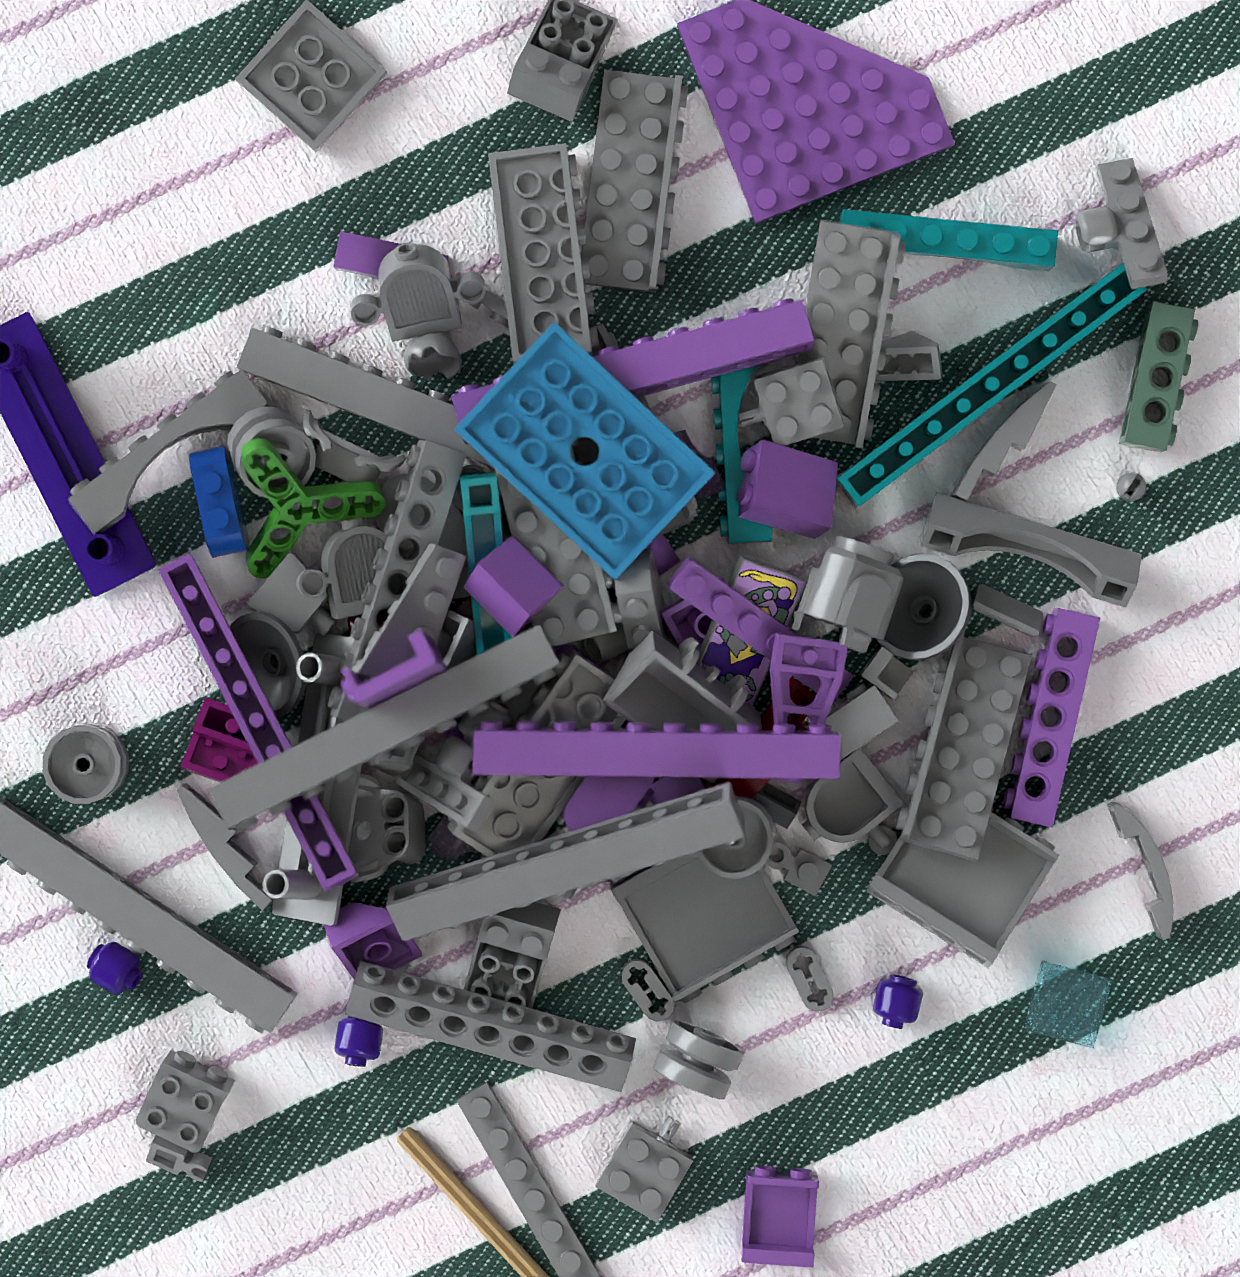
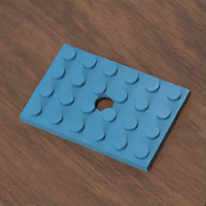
(566, 395)

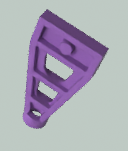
(809, 657)

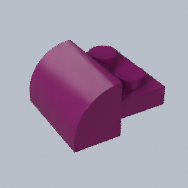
(217, 744)

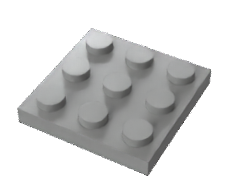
(311, 75)

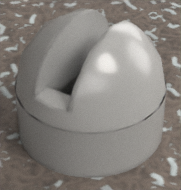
(1125, 482)

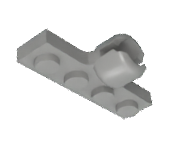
(1123, 225)
(448, 784)

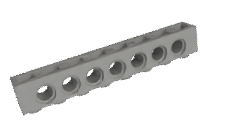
(447, 467)
(490, 1026)

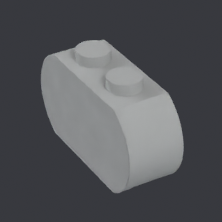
(640, 599)

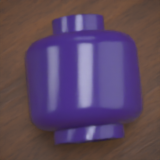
(114, 967)
(898, 1001)
(358, 1041)

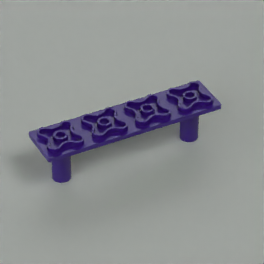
(61, 455)

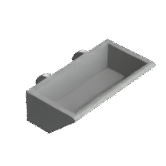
(668, 686)

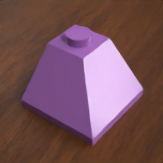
(369, 936)

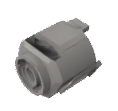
(852, 591)

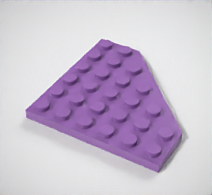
(806, 107)

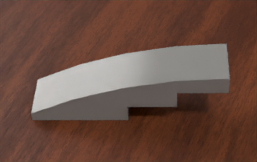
(1013, 432)
(218, 841)

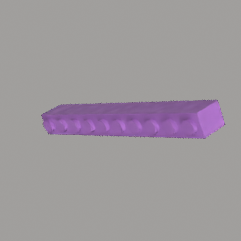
(692, 354)
(253, 714)
(656, 752)

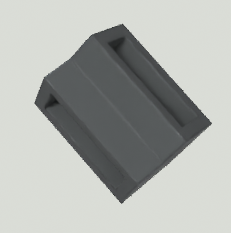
(779, 804)

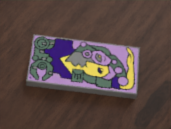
(772, 591)

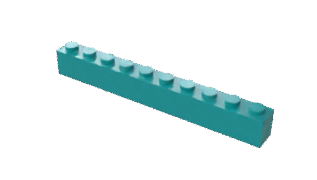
(988, 386)

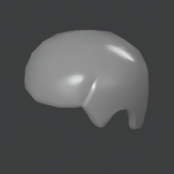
(432, 355)

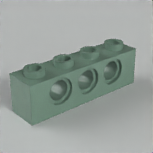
(1136, 428)

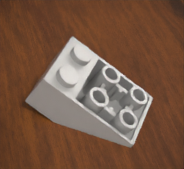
(561, 57)
(512, 953)

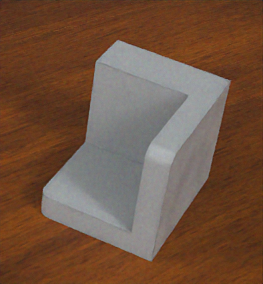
(886, 673)

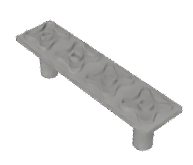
(295, 884)

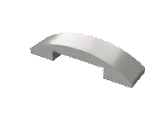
(1160, 909)

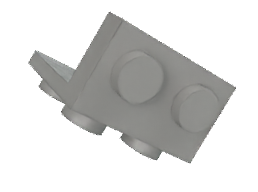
(184, 1100)

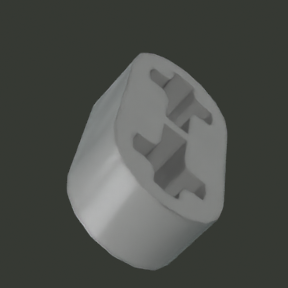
(817, 975)
(640, 994)

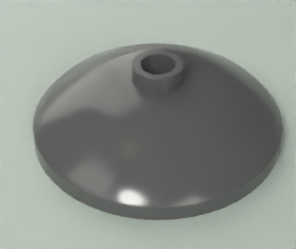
(927, 584)
(273, 656)

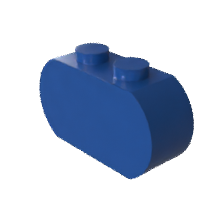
(219, 502)

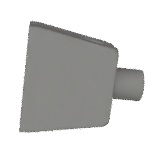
(282, 599)

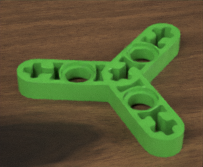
(293, 491)

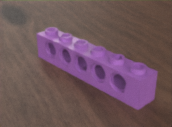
(1082, 631)

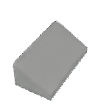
(1007, 610)

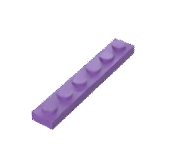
(735, 613)

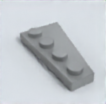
(419, 608)

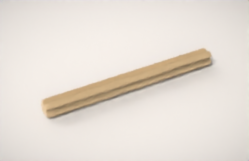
(469, 1204)

